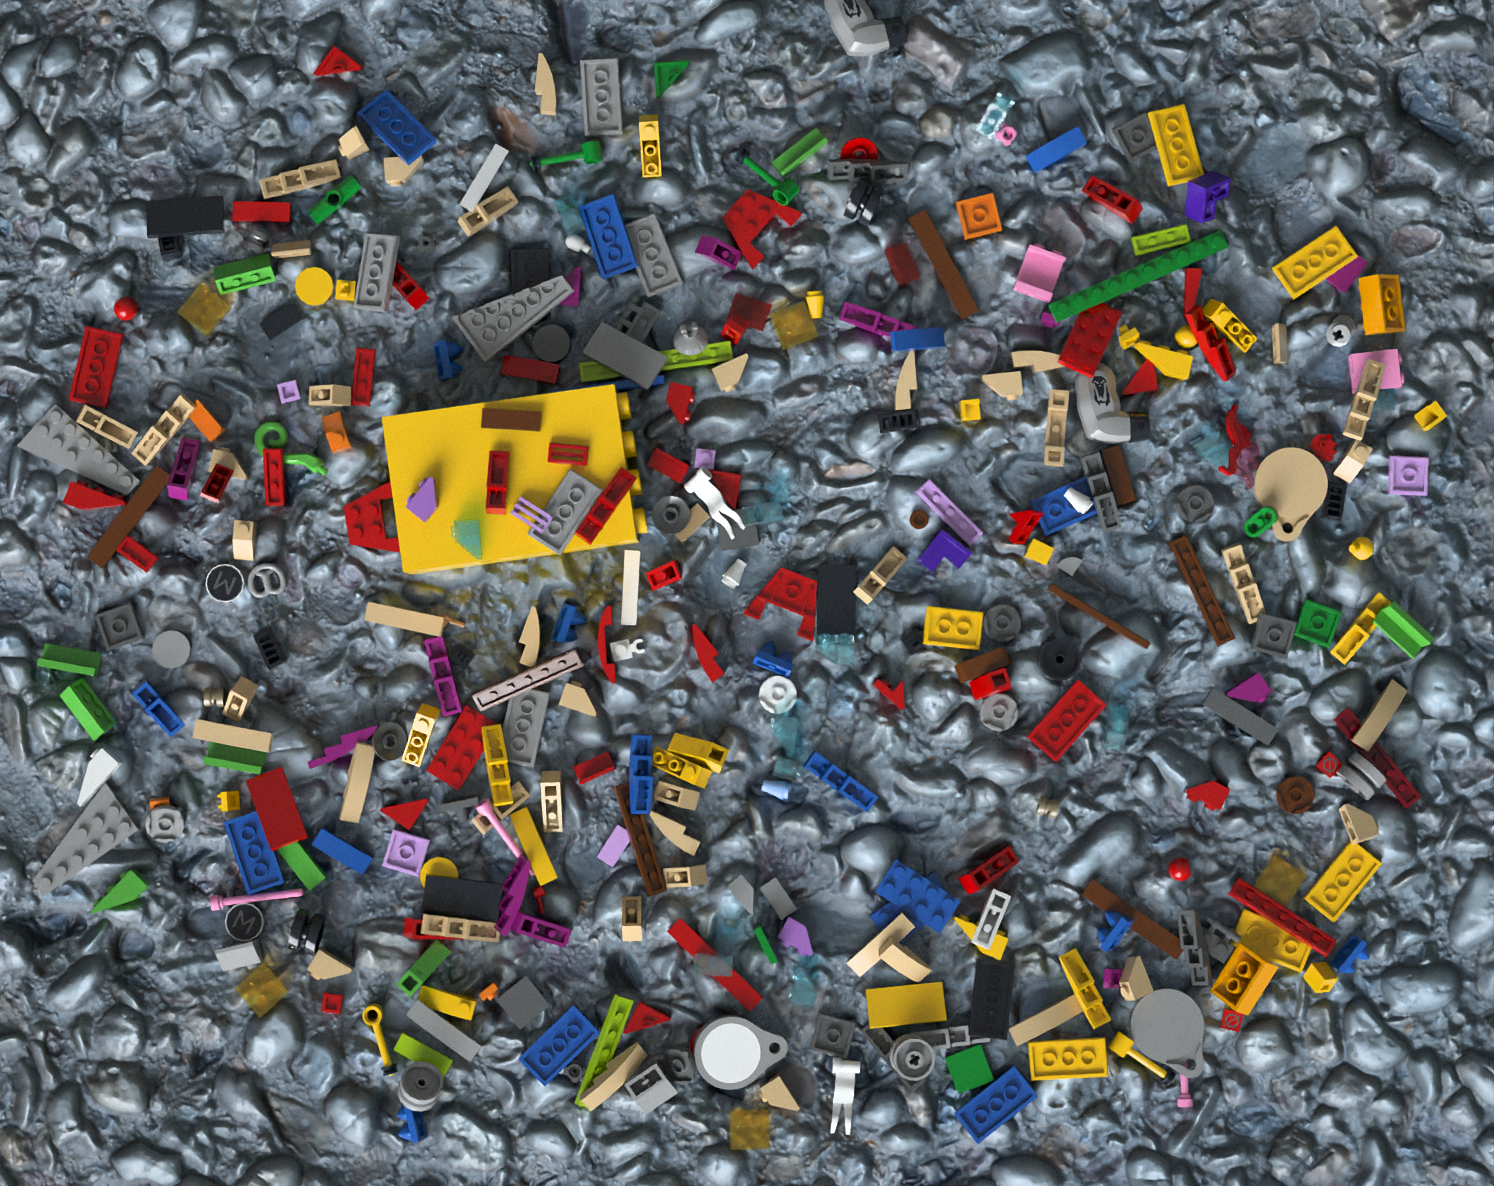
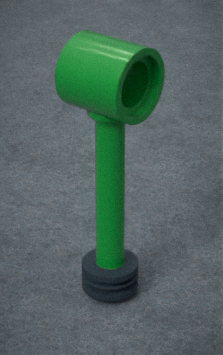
(590, 152)
(784, 191)

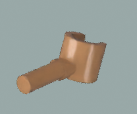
(450, 620)

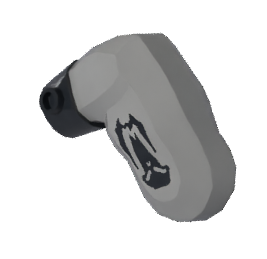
(861, 33)
(1101, 412)

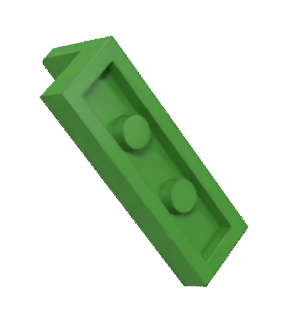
(799, 152)
(244, 274)
(1402, 628)
(70, 659)
(88, 709)
(235, 758)
(303, 864)

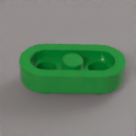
(1262, 521)

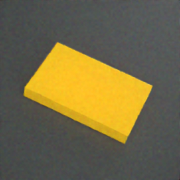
(952, 627)

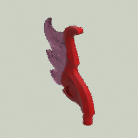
(1242, 451)

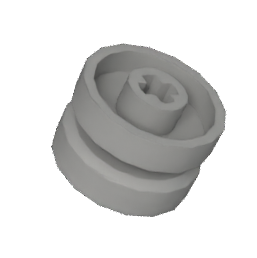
(1360, 776)
(914, 1068)
(420, 1086)

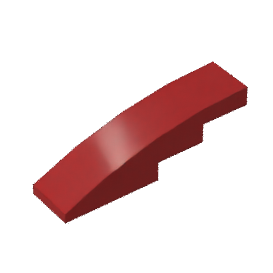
(1212, 347)
(605, 505)

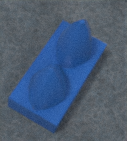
(444, 351)
(567, 616)
(766, 658)
(1120, 925)
(1352, 949)
(415, 1129)

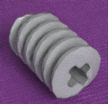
(1346, 325)

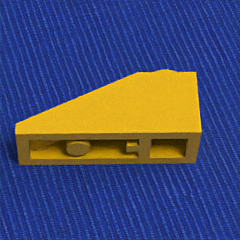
(448, 1002)

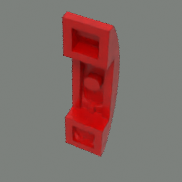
(606, 620)

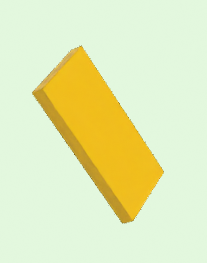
(1176, 144)
(1314, 262)
(1342, 881)
(1271, 941)
(906, 1005)
(1068, 1058)

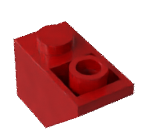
(678, 400)
(990, 684)
(1210, 793)

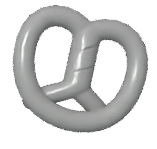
(266, 579)

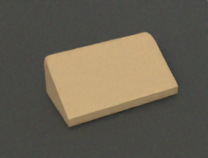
(291, 249)
(1279, 342)
(697, 517)

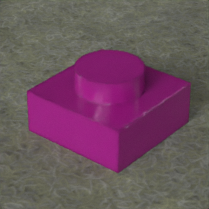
(1048, 320)
(1112, 978)

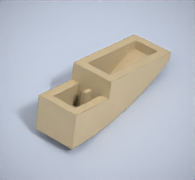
(545, 87)
(487, 211)
(1038, 360)
(906, 383)
(106, 426)
(880, 575)
(531, 638)
(519, 796)
(675, 833)
(903, 960)

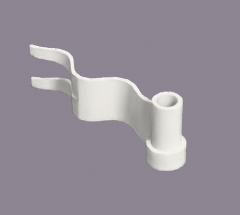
(713, 498)
(844, 1090)

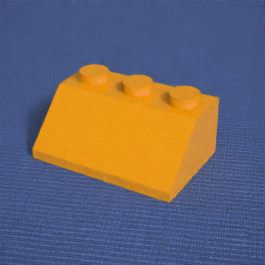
(1381, 304)
(1243, 979)

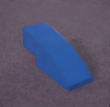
(1056, 149)
(917, 339)
(157, 707)
(342, 851)

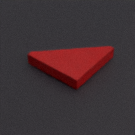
(337, 62)
(1143, 380)
(727, 484)
(405, 813)
(645, 1017)

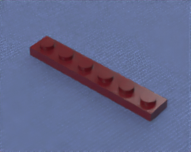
(1380, 760)

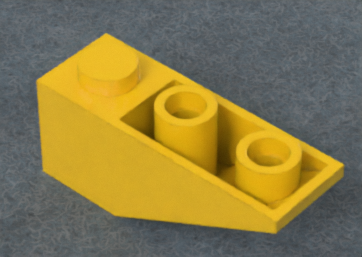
(650, 145)
(1228, 324)
(1168, 362)
(420, 734)
(699, 751)
(681, 767)
(998, 944)

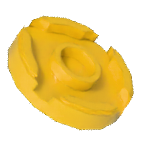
(314, 286)
(438, 866)

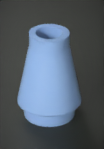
(777, 788)

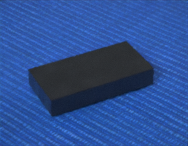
(280, 321)

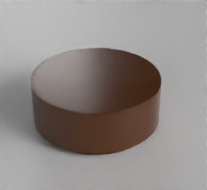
(918, 519)

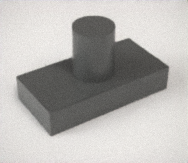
(460, 805)

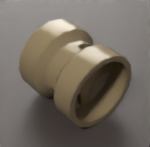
(214, 697)
(1047, 807)

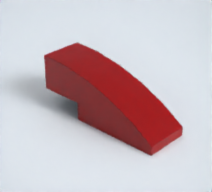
(497, 482)
(706, 653)

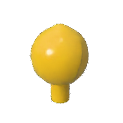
(1185, 337)
(1361, 548)

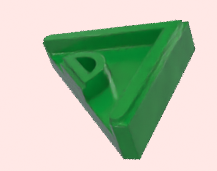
(666, 74)

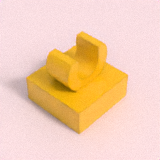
(345, 290)
(1128, 337)
(229, 800)

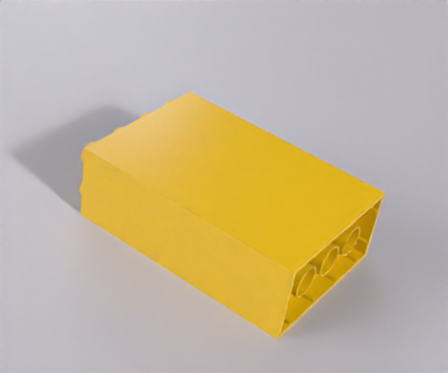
(456, 454)

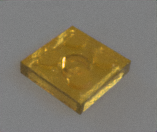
(204, 310)
(793, 325)
(1279, 880)
(262, 990)
(749, 1129)

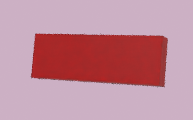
(261, 211)
(363, 377)
(274, 477)

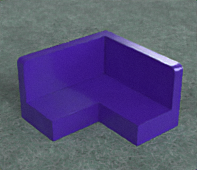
(1204, 193)
(944, 547)

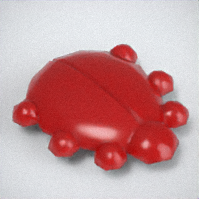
(1323, 447)

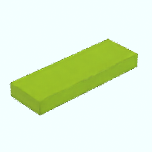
(1160, 240)
(419, 1051)

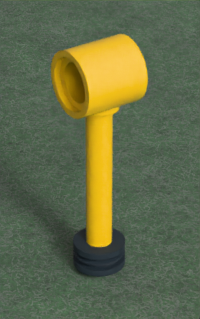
(1123, 1045)
(389, 1068)

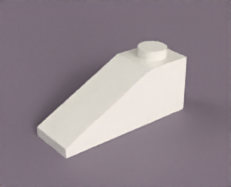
(98, 772)
(990, 918)

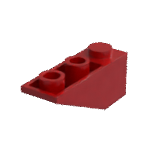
(85, 498)

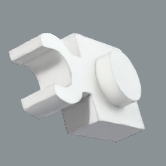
(623, 649)

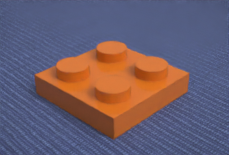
(978, 216)

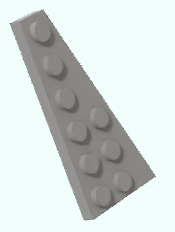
(505, 319)
(70, 446)
(96, 832)

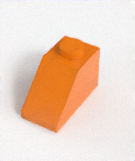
(336, 432)

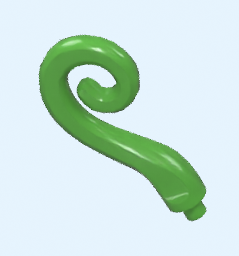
(309, 460)

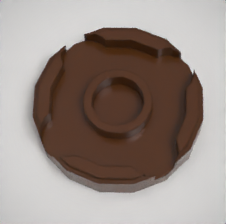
(1295, 794)

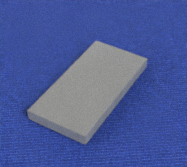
(601, 97)
(655, 261)
(376, 272)
(624, 355)
(568, 508)
(524, 726)

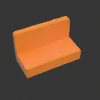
(206, 421)

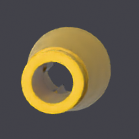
(815, 303)

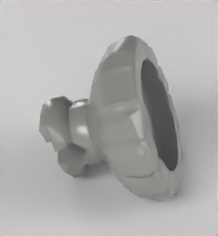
(690, 339)

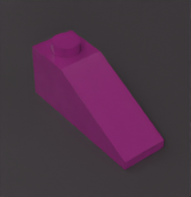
(184, 469)
(541, 929)

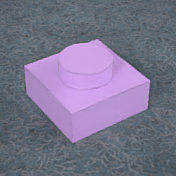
(289, 391)
(705, 458)

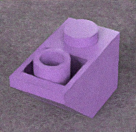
(425, 501)
(795, 934)

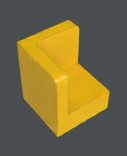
(970, 410)
(1430, 415)
(1038, 552)
(1320, 977)

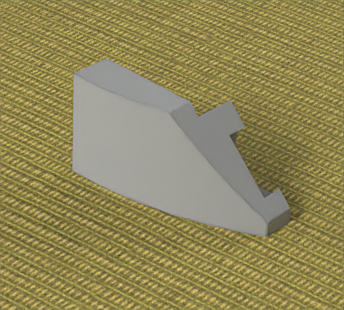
(744, 893)

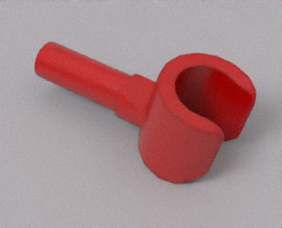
(538, 892)

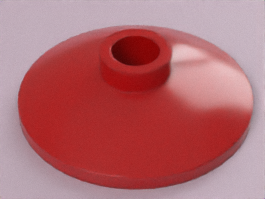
(868, 149)

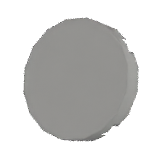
(171, 649)
(998, 712)
(164, 823)

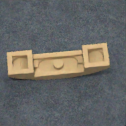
(1056, 427)

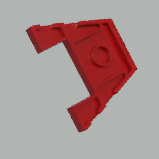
(750, 216)
(367, 523)
(791, 593)

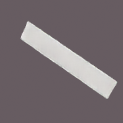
(484, 177)
(630, 587)

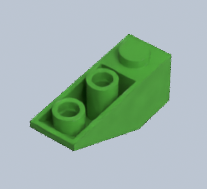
(128, 889)
(423, 968)

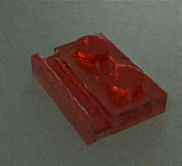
(752, 310)

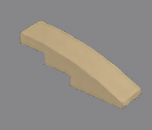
(300, 179)
(1364, 399)
(164, 429)
(1243, 582)
(404, 619)
(1379, 715)
(232, 735)
(357, 782)
(459, 928)
(869, 955)
(1045, 1019)
(614, 1077)

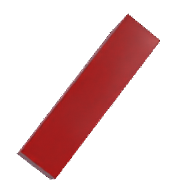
(1191, 286)

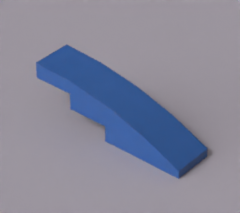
(640, 774)
(840, 781)

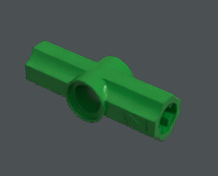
(324, 208)

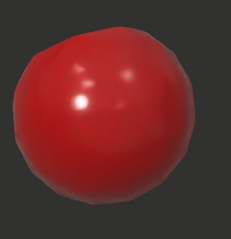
(125, 308)
(1179, 869)

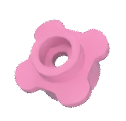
(1011, 133)

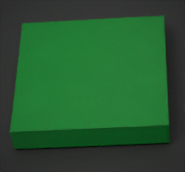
(1317, 623)
(770, 953)
(969, 1068)

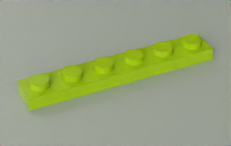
(606, 1042)

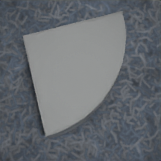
(1069, 565)

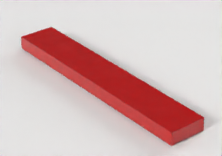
(1282, 917)
(695, 944)

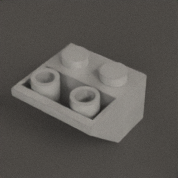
(650, 1087)

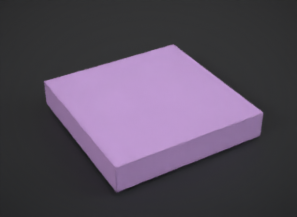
(1408, 475)
(406, 852)

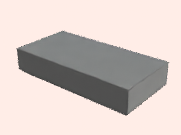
(778, 898)

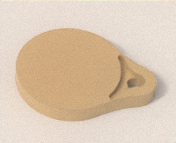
(1293, 485)

